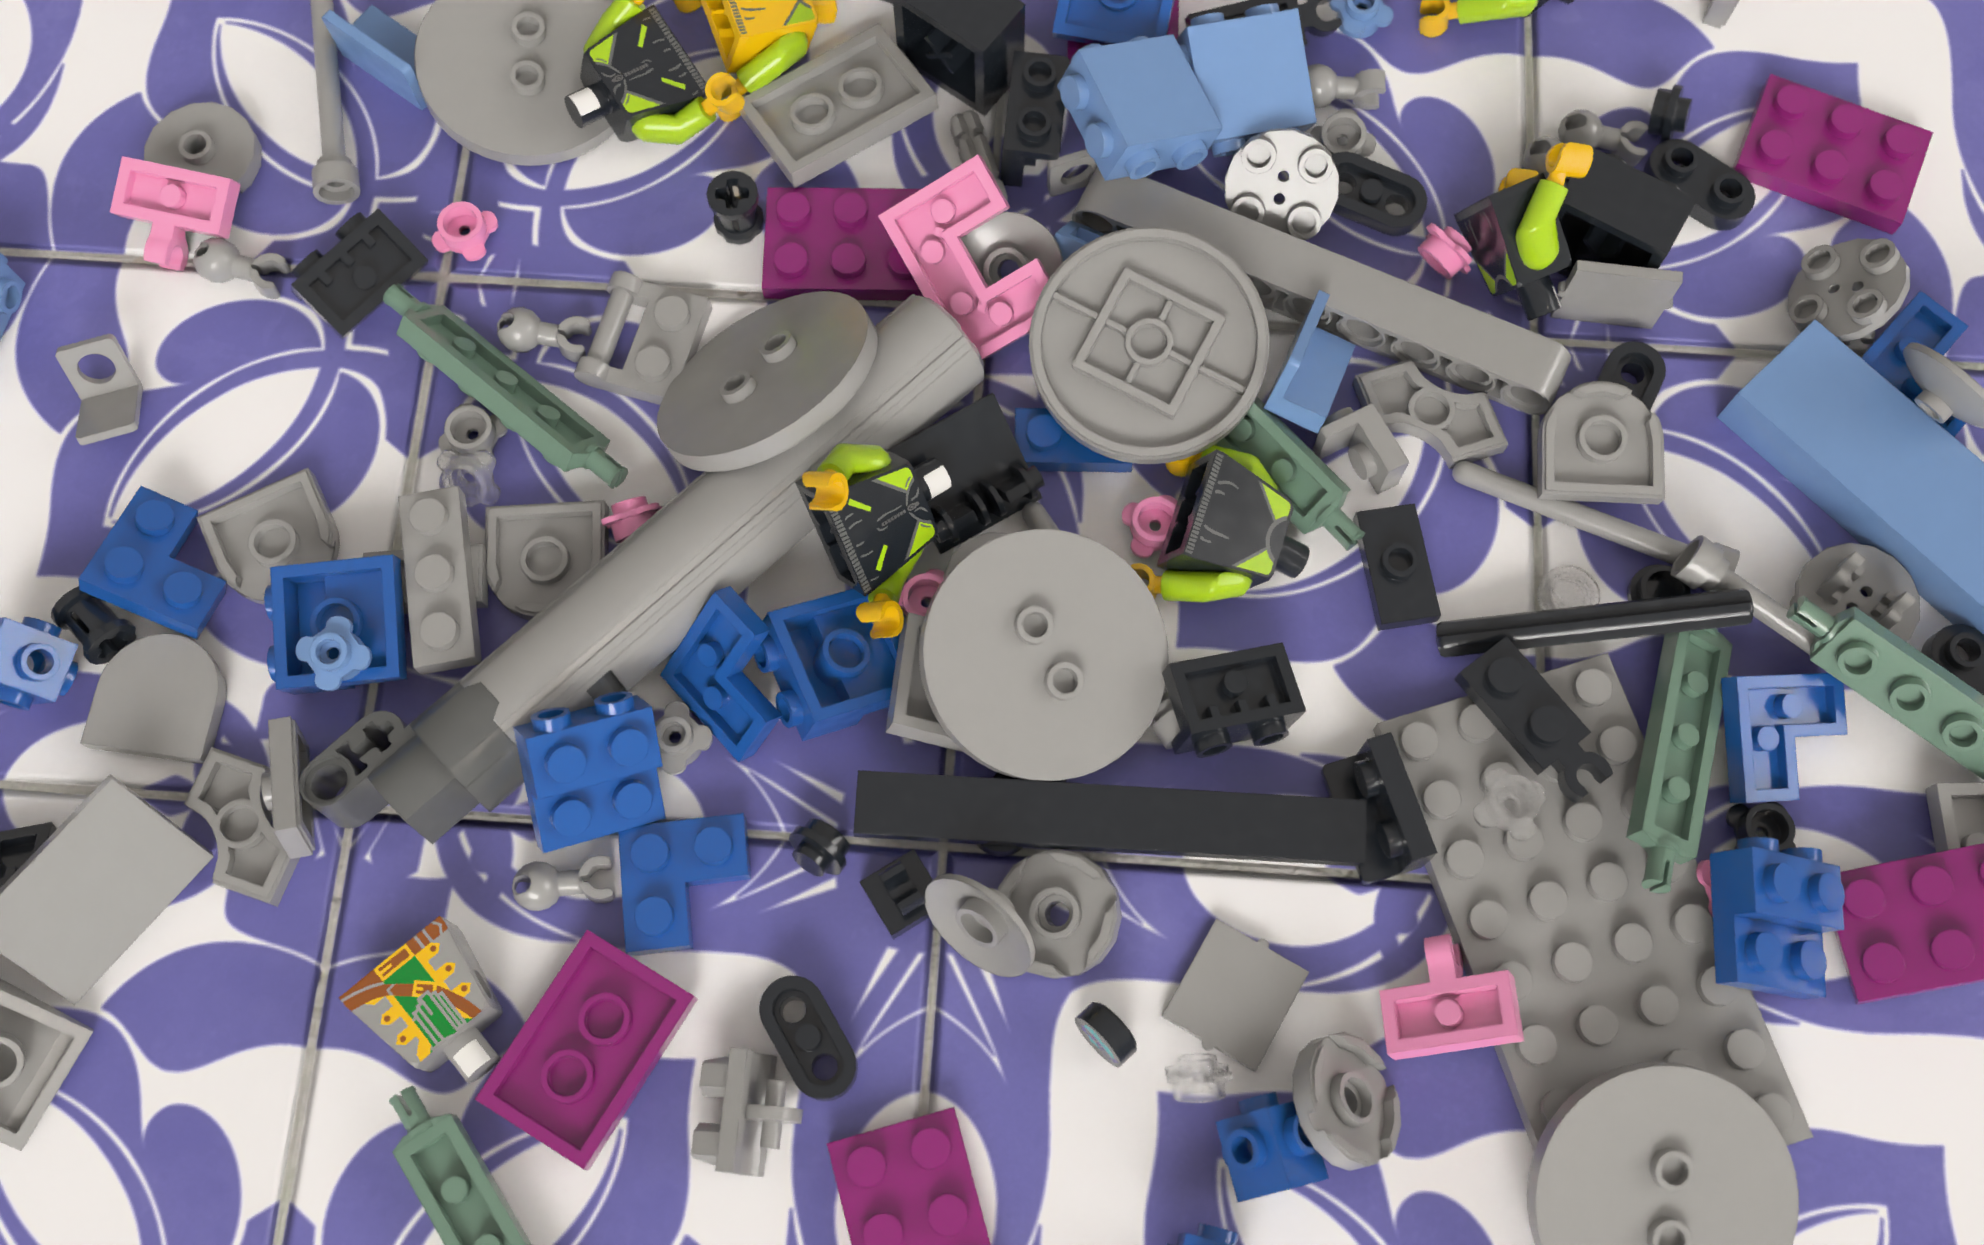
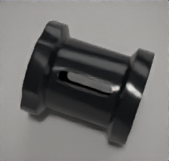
(730, 207)
(93, 625)

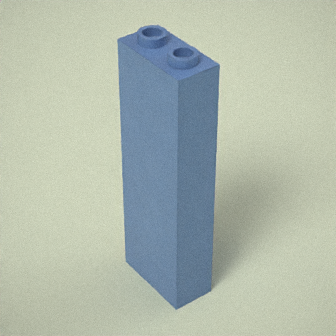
(1872, 465)

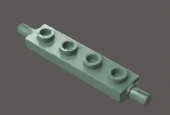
(503, 387)
(1297, 472)
(1897, 680)
(1678, 752)
(452, 1178)

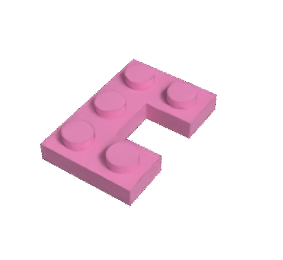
(928, 238)

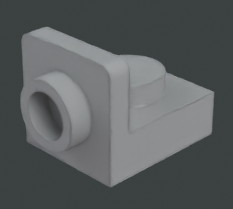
(1371, 445)

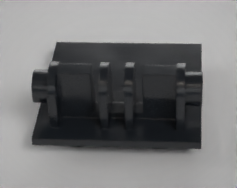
(983, 467)

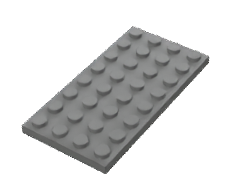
(1593, 955)

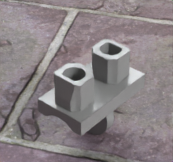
(750, 1112)

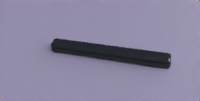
(1597, 622)

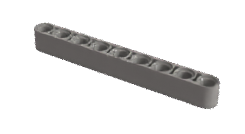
(1363, 303)

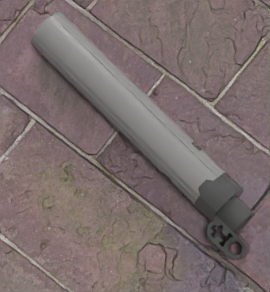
(633, 601)

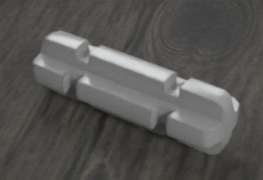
(968, 136)

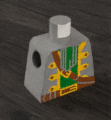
(431, 1002)

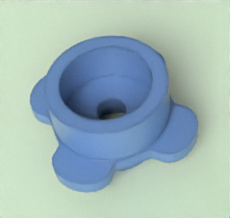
(1359, 22)
(351, 659)

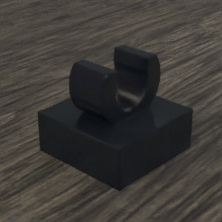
(899, 893)

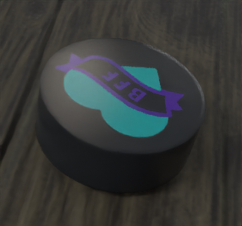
(1106, 1033)

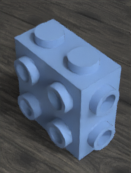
(1251, 72)
(1139, 107)

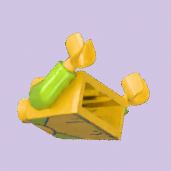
(761, 36)

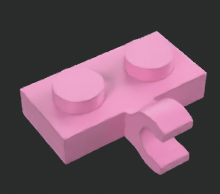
(174, 203)
(1450, 1009)

